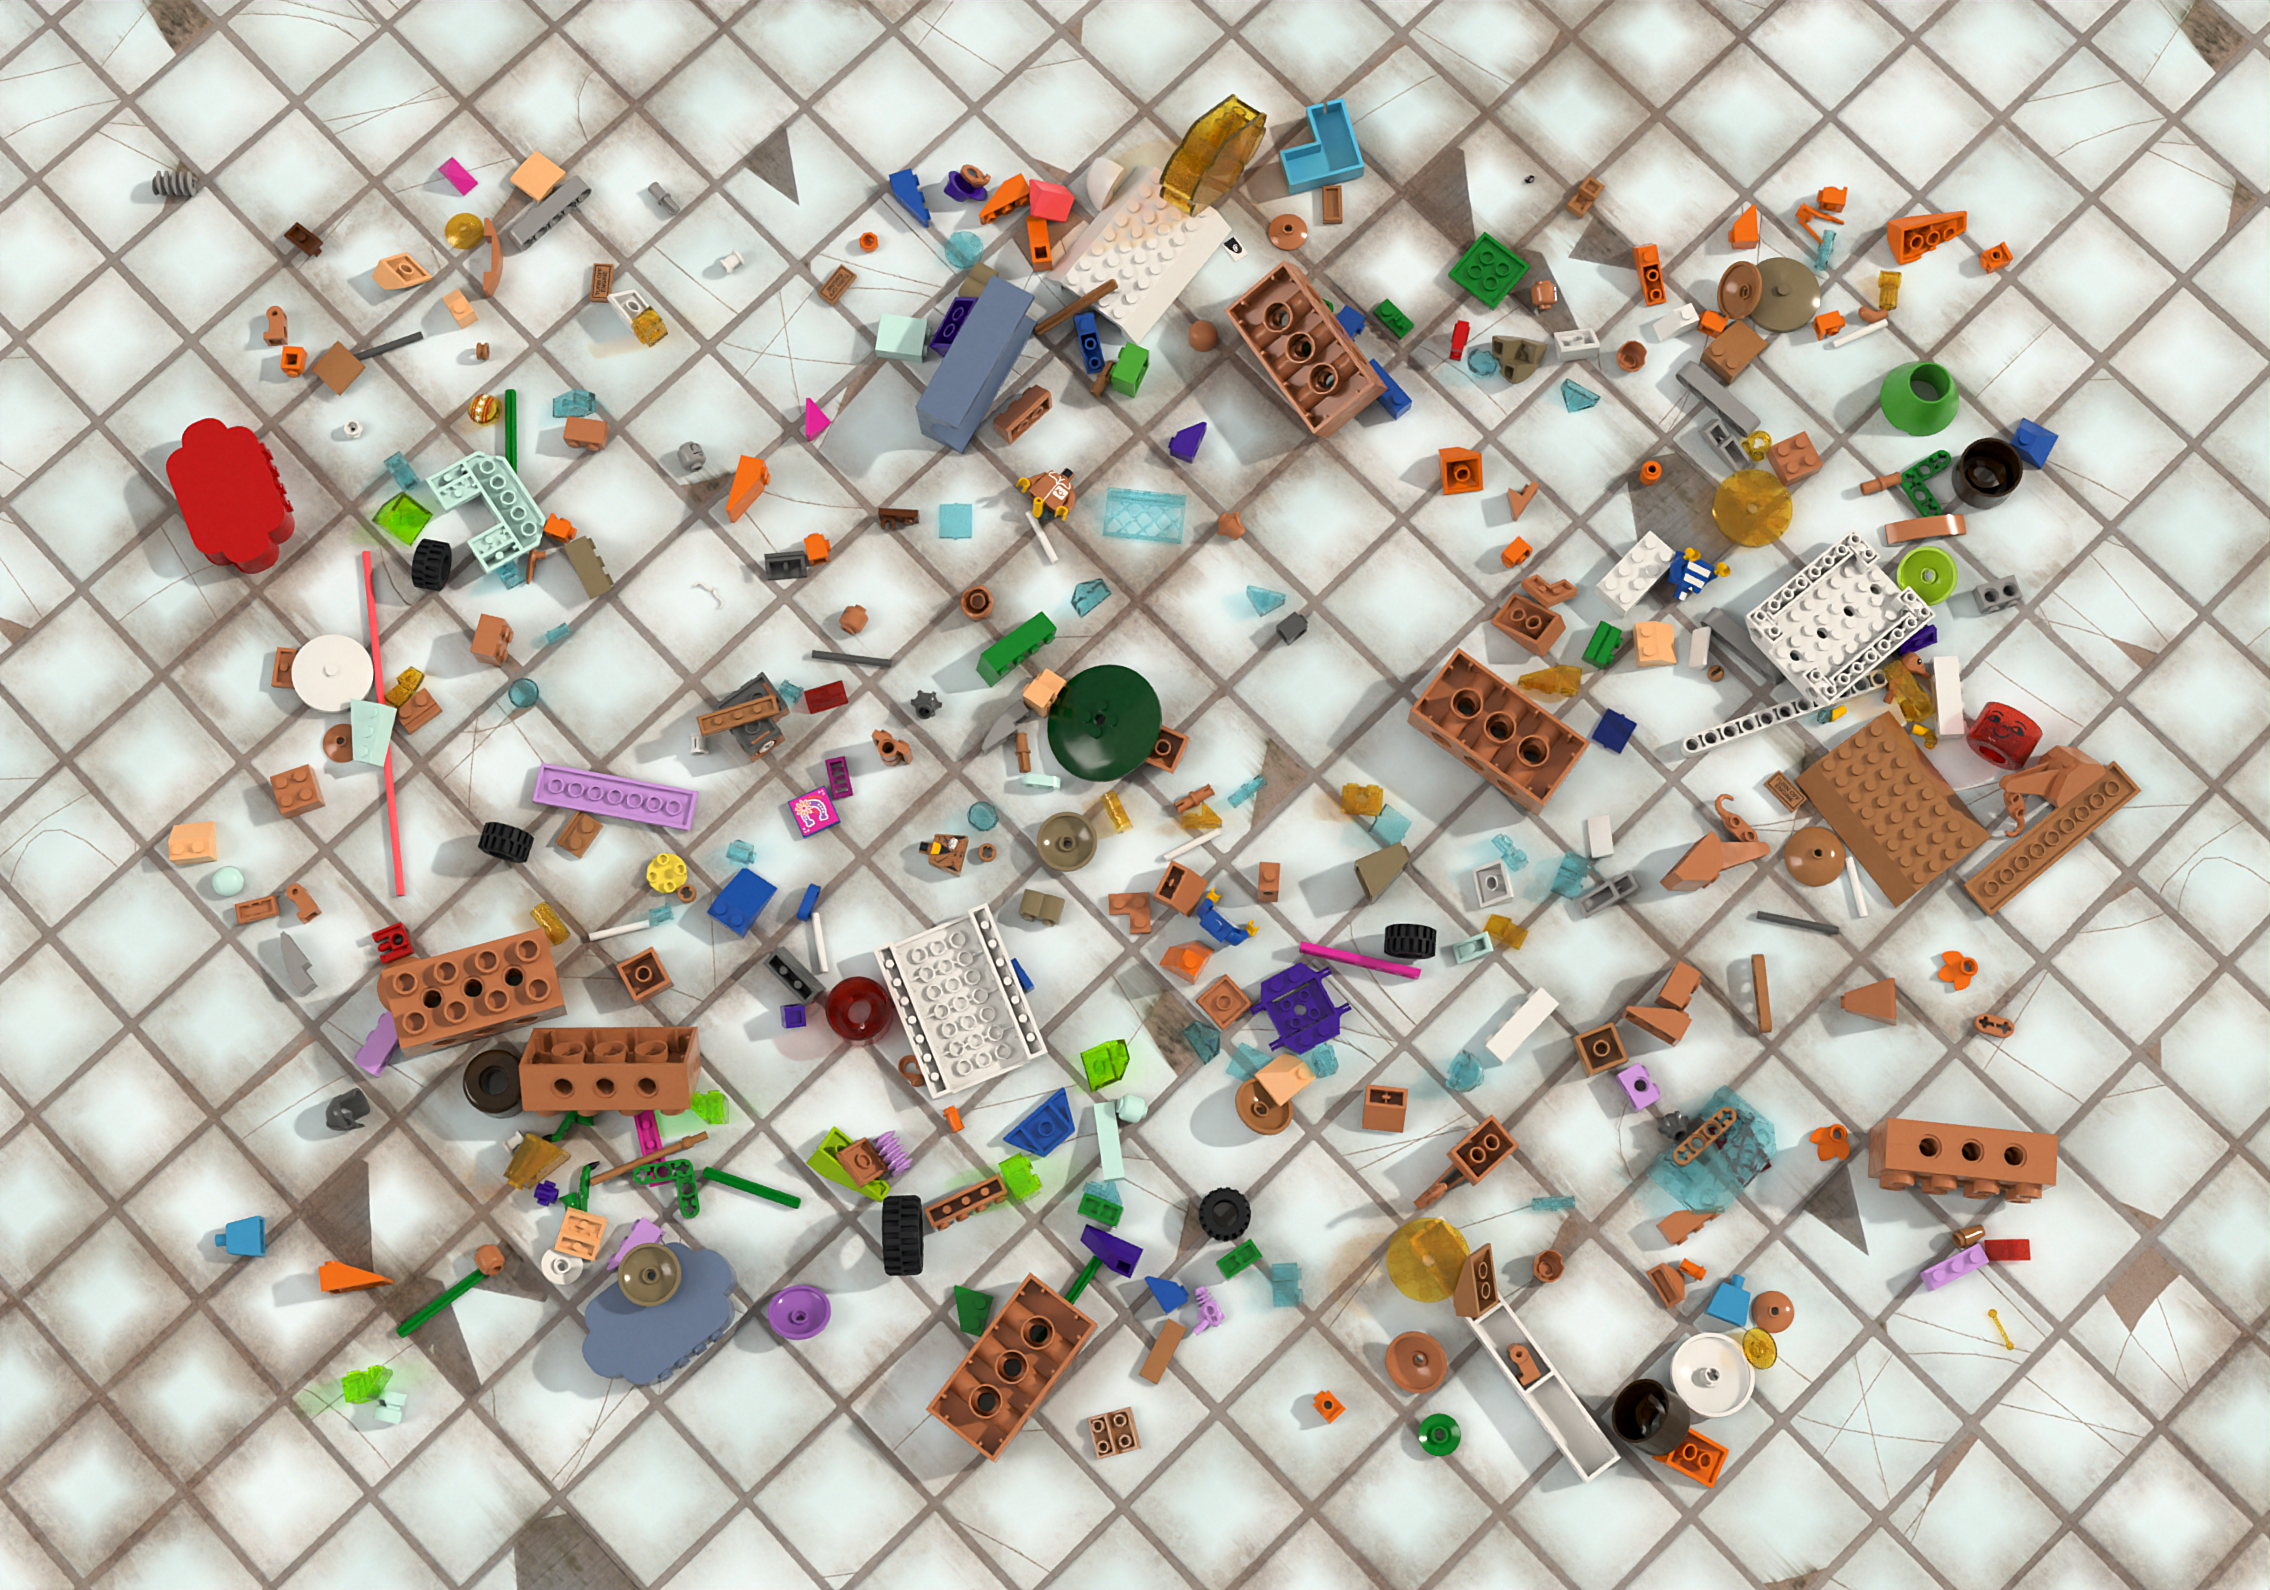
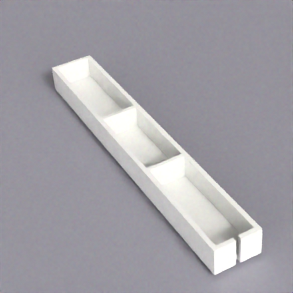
(1547, 1395)

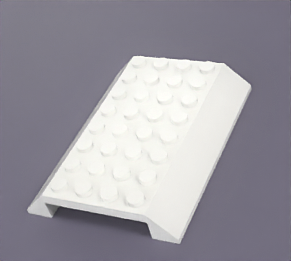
(1145, 248)
(961, 1003)

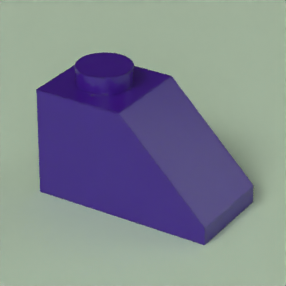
(1187, 442)

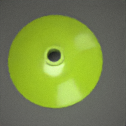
(1914, 569)

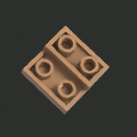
(338, 368)
(1114, 1433)

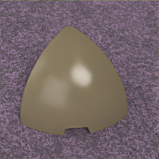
(1517, 356)

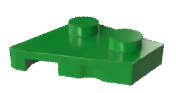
(972, 1310)

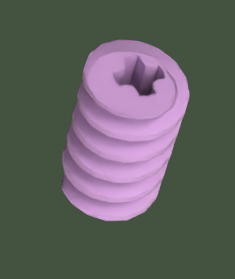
(893, 1153)

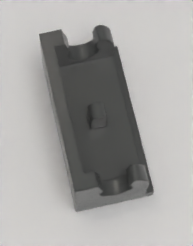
(785, 565)

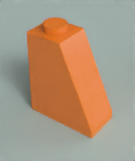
(1187, 960)

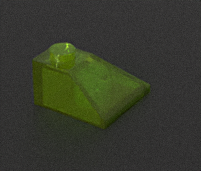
(402, 518)
(1105, 1063)

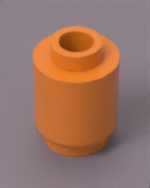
(1650, 473)

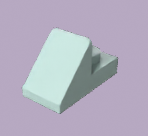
(1473, 948)

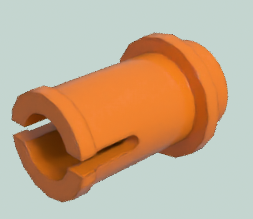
(953, 1119)
(1692, 1269)

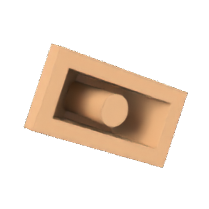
(460, 308)

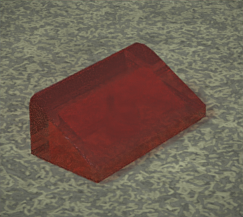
(826, 697)

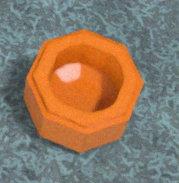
(868, 242)

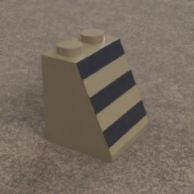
(1381, 869)

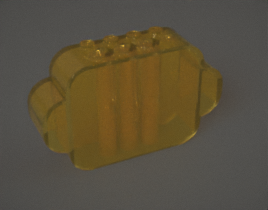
(1212, 155)

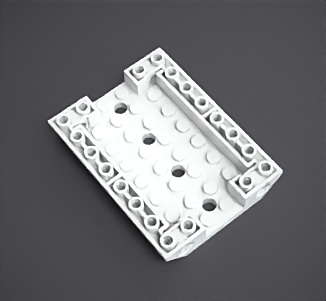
(1817, 601)

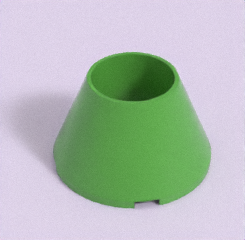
(1911, 413)

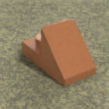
(1519, 502)

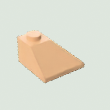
(399, 272)
(1285, 1077)

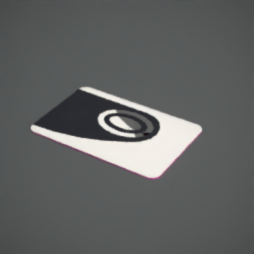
(1235, 249)

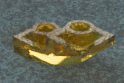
(408, 684)

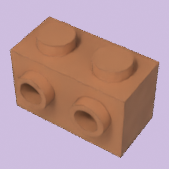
(586, 433)

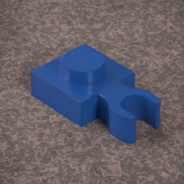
(1023, 979)

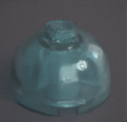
(1465, 1072)

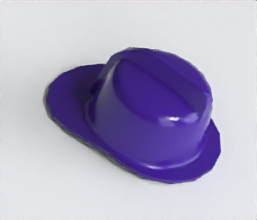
(961, 190)

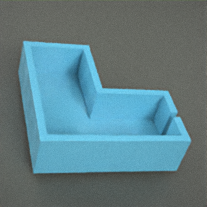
(1330, 157)

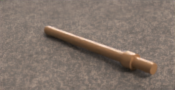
(687, 1143)

